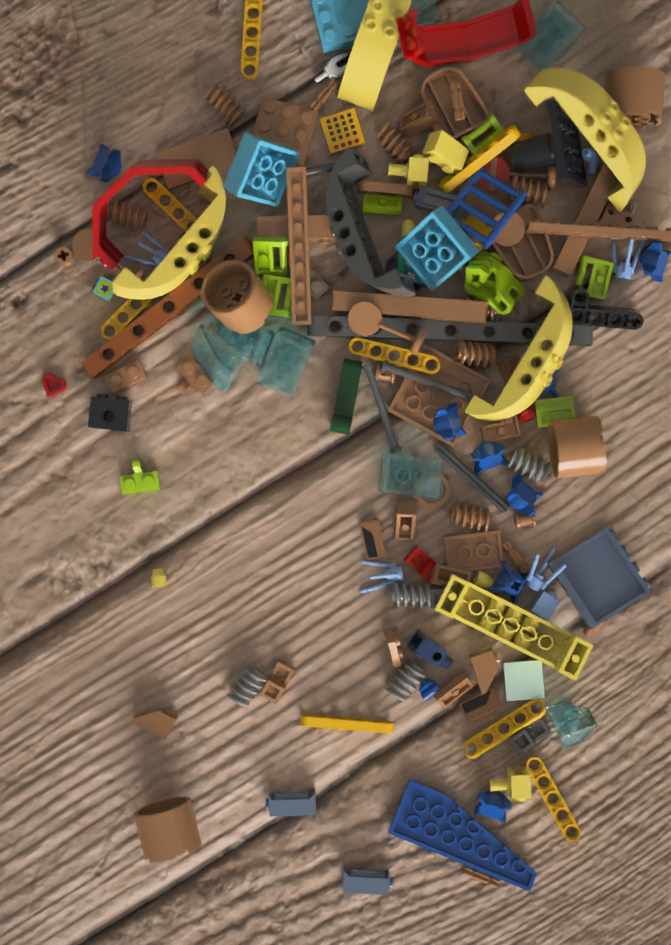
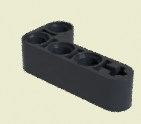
(605, 312)

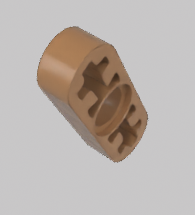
(381, 188)

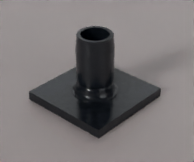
(559, 147)

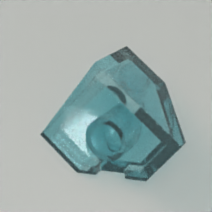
(571, 723)

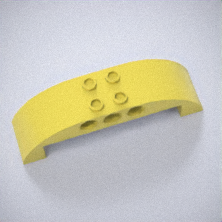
(372, 52)
(600, 123)
(197, 239)
(538, 362)
(514, 626)

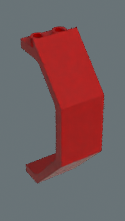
(467, 39)
(101, 245)

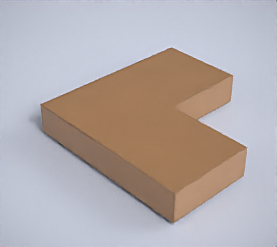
(502, 430)

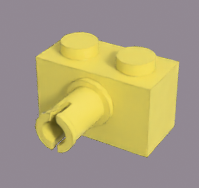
(445, 152)
(414, 171)
(516, 783)

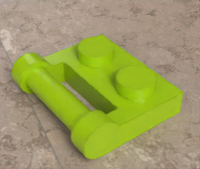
(479, 130)
(264, 255)
(598, 279)
(274, 284)

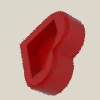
(53, 384)

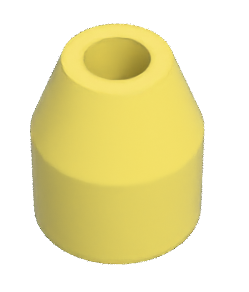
(407, 227)
(158, 578)
(482, 579)

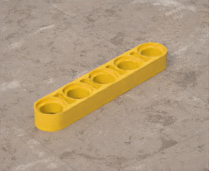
(251, 41)
(480, 158)
(172, 207)
(132, 314)
(387, 349)
(347, 723)
(513, 728)
(556, 806)

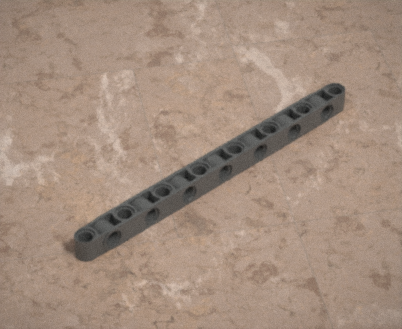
(467, 331)

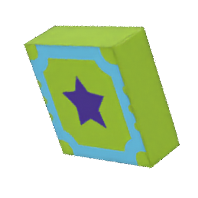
(104, 289)

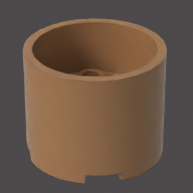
(637, 93)
(237, 296)
(576, 446)
(167, 829)

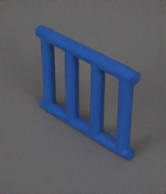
(496, 225)

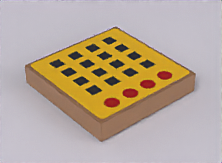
(342, 131)

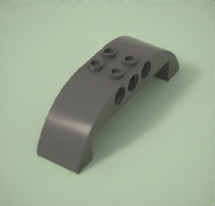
(351, 228)

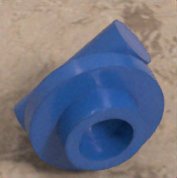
(428, 688)

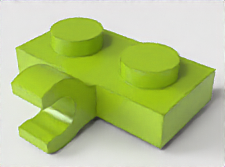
(140, 480)

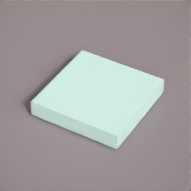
(523, 680)

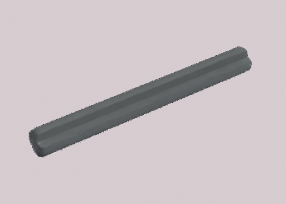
(472, 478)

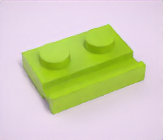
(553, 410)

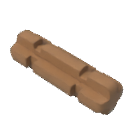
(324, 94)
(457, 101)
(515, 556)
(480, 876)

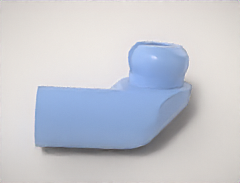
(592, 159)

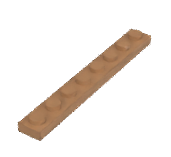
(595, 230)
(299, 245)

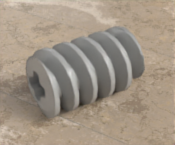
(529, 464)
(410, 595)
(406, 680)
(248, 686)

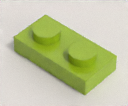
(382, 204)

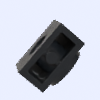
(102, 404)

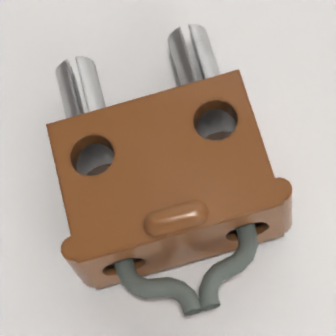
(617, 217)

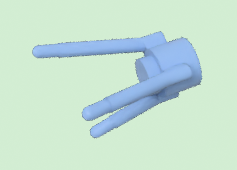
(158, 256)
(626, 269)
(393, 574)
(536, 580)

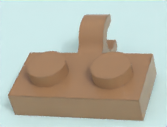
(194, 376)
(393, 642)

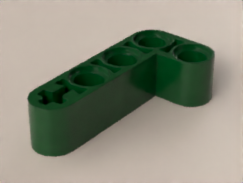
(346, 396)

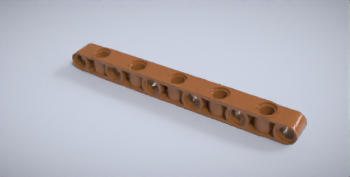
(157, 317)

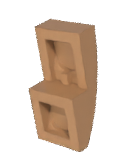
(277, 681)

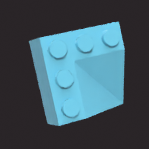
(338, 22)
(260, 169)
(437, 248)

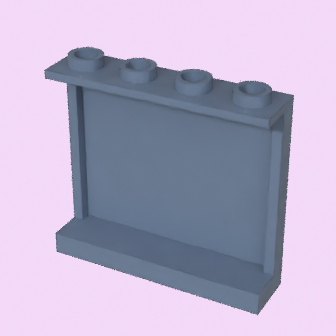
(600, 578)

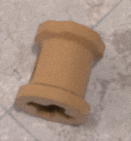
(59, 254)
(384, 377)
(524, 520)

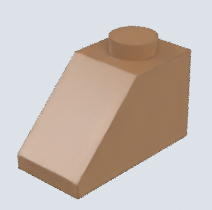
(405, 519)
(484, 667)
(157, 721)

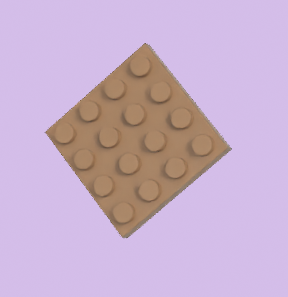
(419, 402)

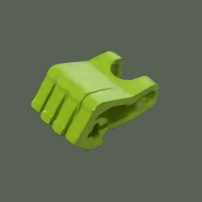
(492, 290)

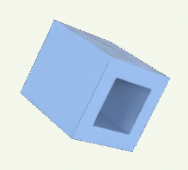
(545, 604)

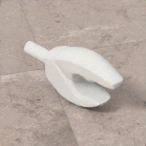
(331, 69)

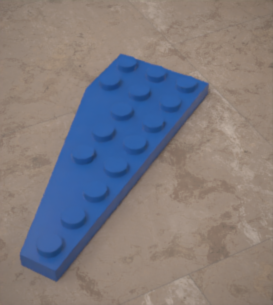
(443, 826)

